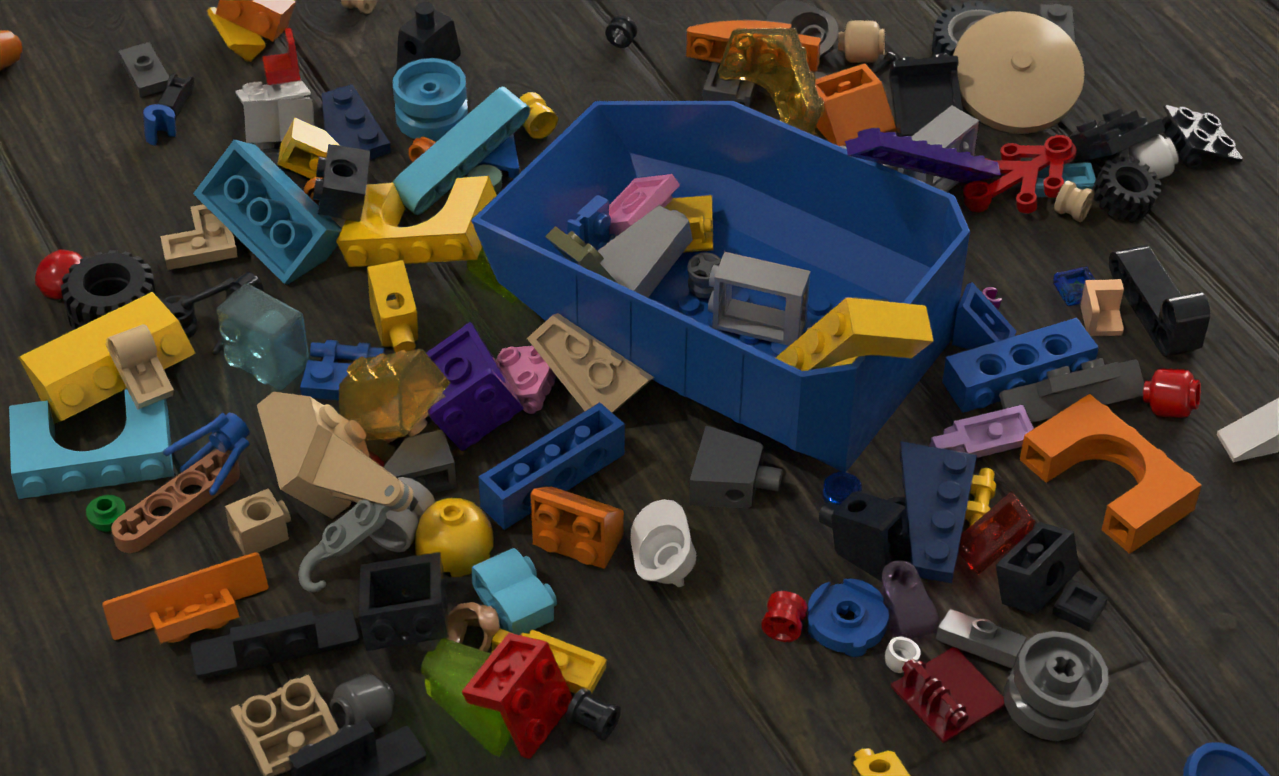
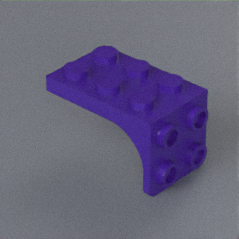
(478, 390)

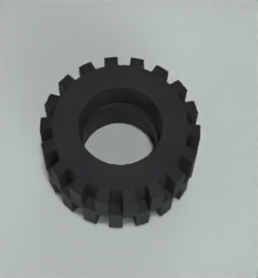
(104, 285)

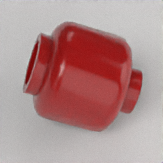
(1172, 393)

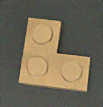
(205, 244)

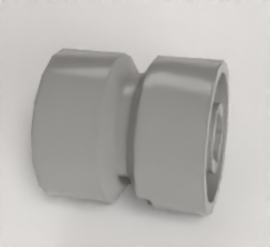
(400, 527)

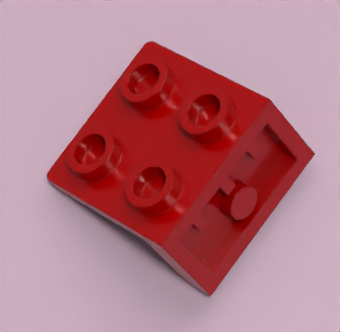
(525, 687)

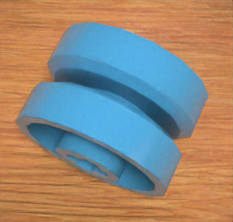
(429, 98)

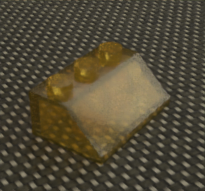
(390, 392)

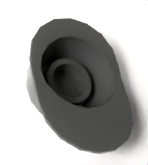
(807, 21)

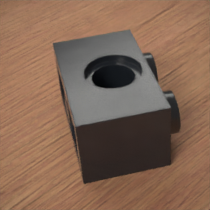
(342, 183)
(1037, 567)

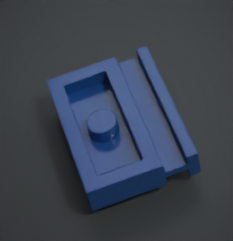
(592, 223)

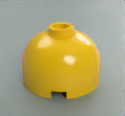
(456, 531)

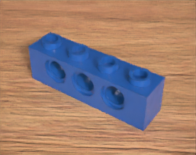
(981, 373)
(555, 460)

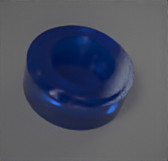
(840, 486)

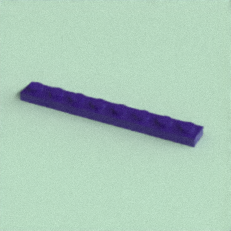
(920, 156)

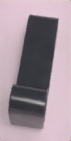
(1171, 319)

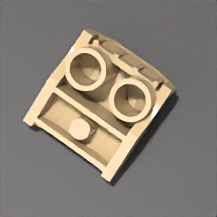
(284, 723)

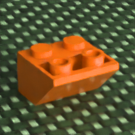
(853, 103)
(575, 526)

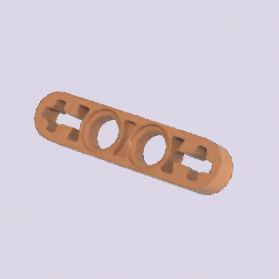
(173, 497)

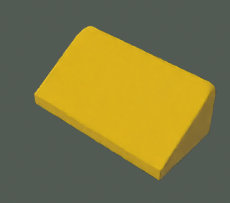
(238, 39)

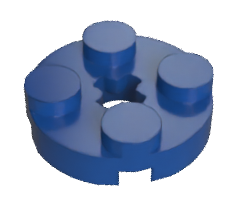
(847, 635)

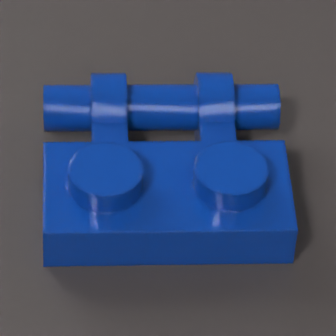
(323, 377)

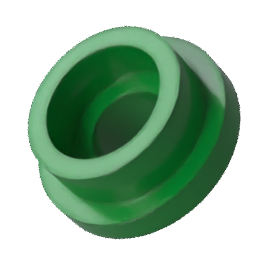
(104, 511)

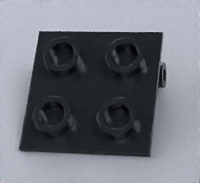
(1197, 135)

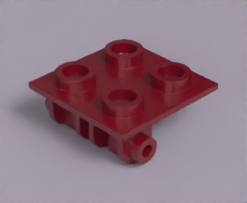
(947, 693)

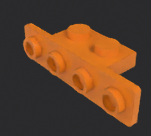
(187, 602)

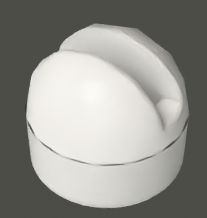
(904, 649)

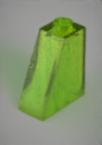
(446, 675)

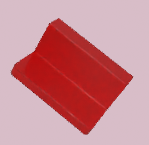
(282, 67)

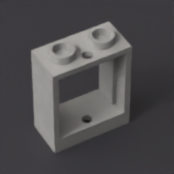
(951, 130)
(755, 319)

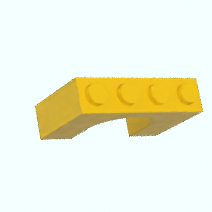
(439, 239)
(861, 329)

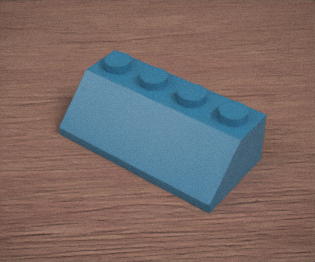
(268, 212)

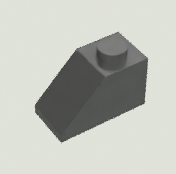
(425, 460)

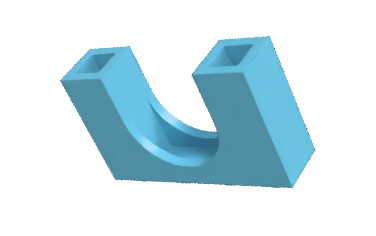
(46, 468)

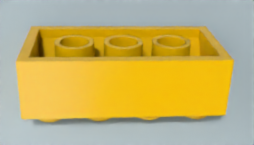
(78, 368)

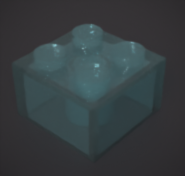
(263, 336)

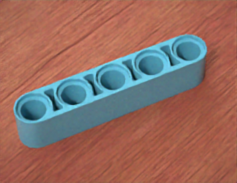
(460, 150)

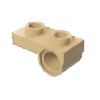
(139, 366)

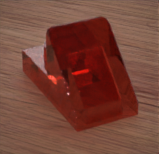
(995, 533)

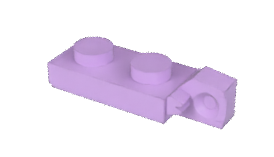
(986, 432)

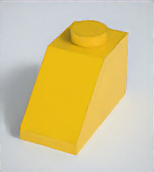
(302, 148)

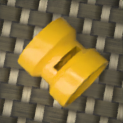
(541, 117)

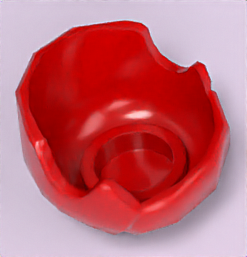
(52, 270)

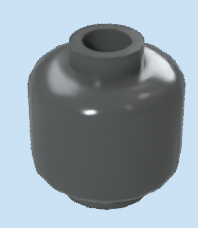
(362, 699)

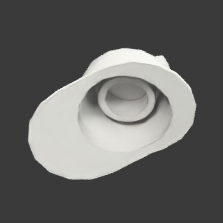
(662, 543)

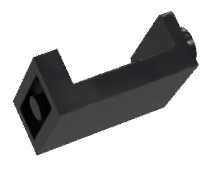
(923, 90)

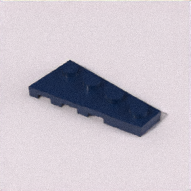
(936, 504)

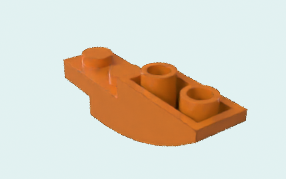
(710, 40)

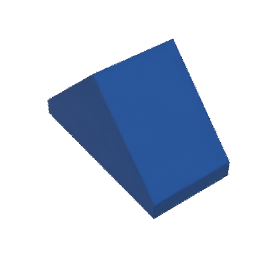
(979, 321)

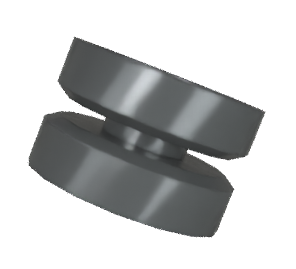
(1055, 685)

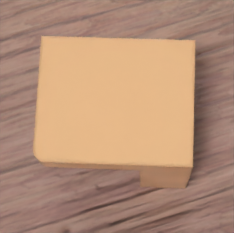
(1101, 307)

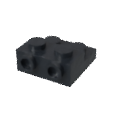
(1113, 134)

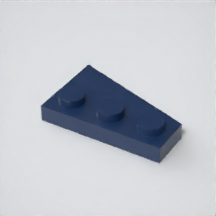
(352, 123)

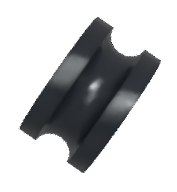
(622, 39)

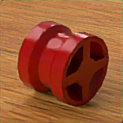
(784, 616)

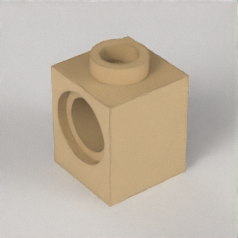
(258, 522)

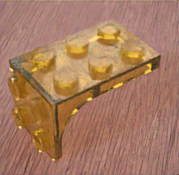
(780, 66)

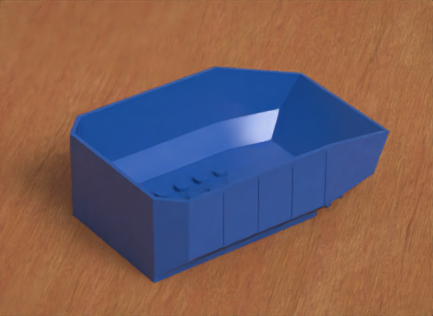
(773, 200)

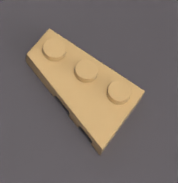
(587, 365)

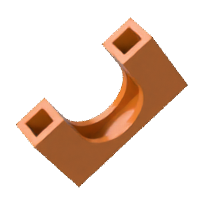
(1094, 432)

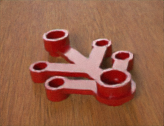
(1056, 153)

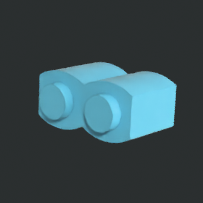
(515, 592)

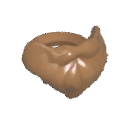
(473, 615)

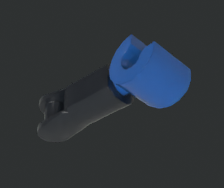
(165, 112)

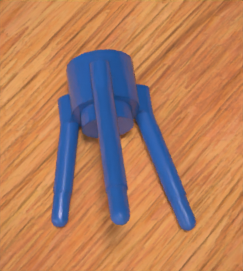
(228, 433)

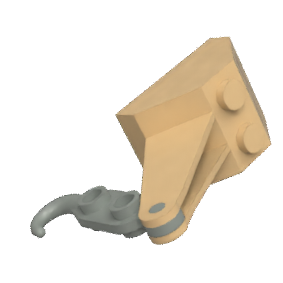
(327, 466)

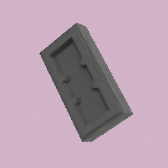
(144, 69)
(980, 638)

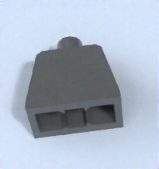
(730, 471)

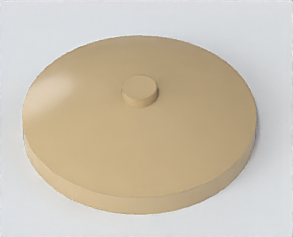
(1018, 72)

